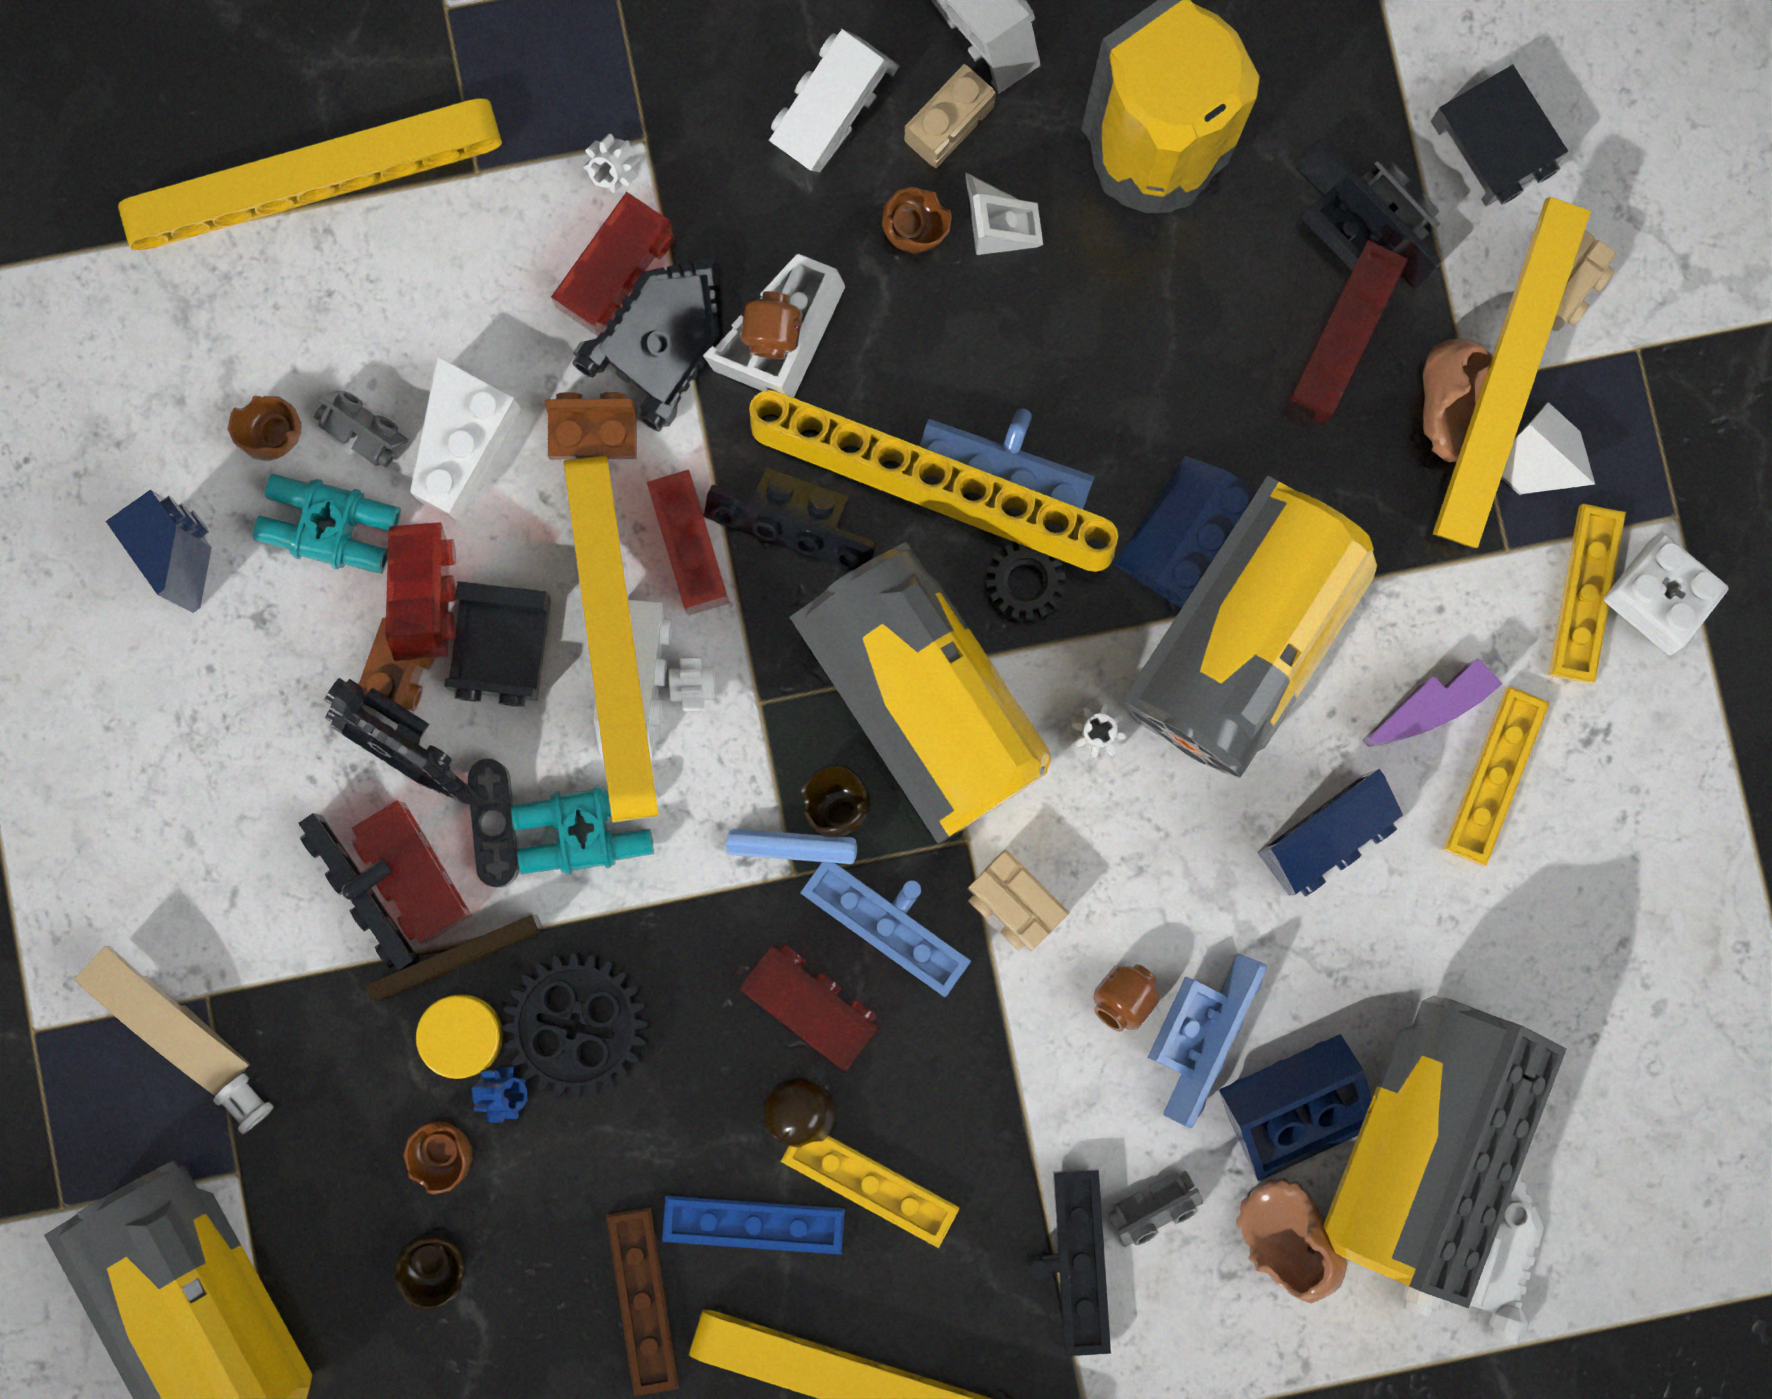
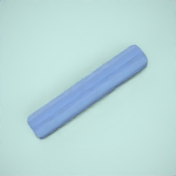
(791, 846)

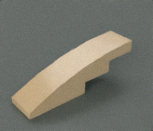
(161, 1021)

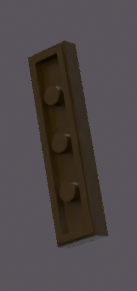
(454, 958)

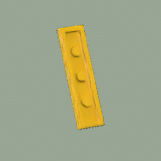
(1586, 584)
(1496, 776)
(875, 1187)

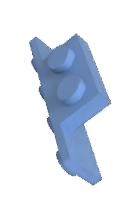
(1201, 1033)

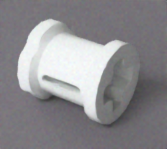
(243, 1103)

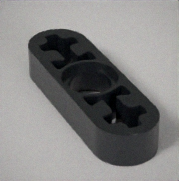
(486, 857)

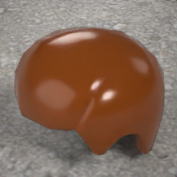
(915, 220)
(265, 427)
(438, 1156)

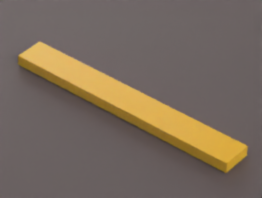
(1511, 372)

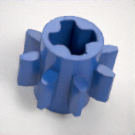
(499, 1094)

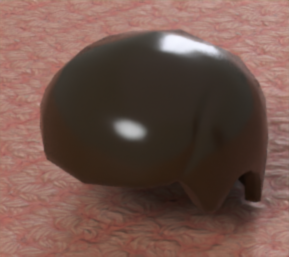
(835, 801)
(799, 1112)
(429, 1271)

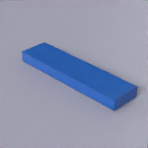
(753, 1224)

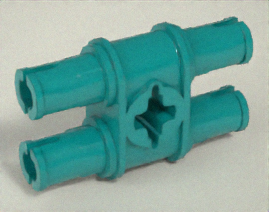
(319, 503)
(569, 851)

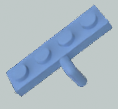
(1008, 461)
(887, 925)

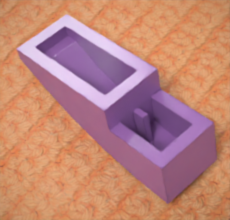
(1435, 704)

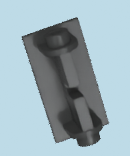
(1390, 188)
(344, 414)
(1171, 1204)

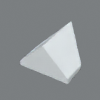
(1001, 220)
(1547, 455)

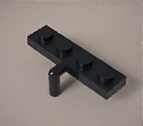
(357, 887)
(1079, 1262)

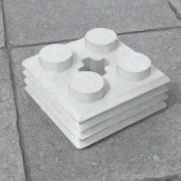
(1641, 596)

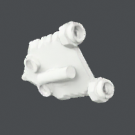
(1504, 1272)

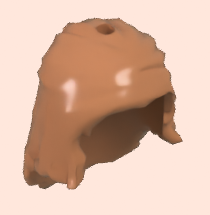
(1451, 389)
(1280, 1228)

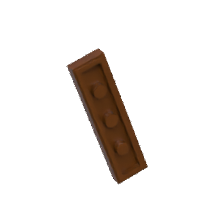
(642, 1301)

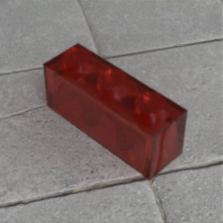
(613, 263)
(688, 542)
(419, 591)
(419, 880)
(810, 1006)

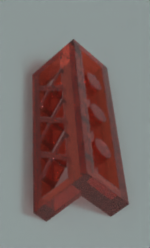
(1348, 330)

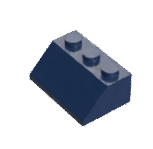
(1185, 529)
(166, 547)
(1333, 834)
(1298, 1106)

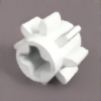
(611, 163)
(692, 684)
(1097, 744)

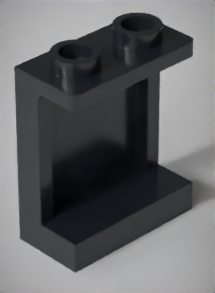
(1502, 135)
(498, 643)

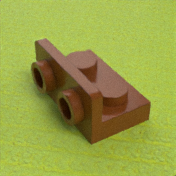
(591, 426)
(390, 677)

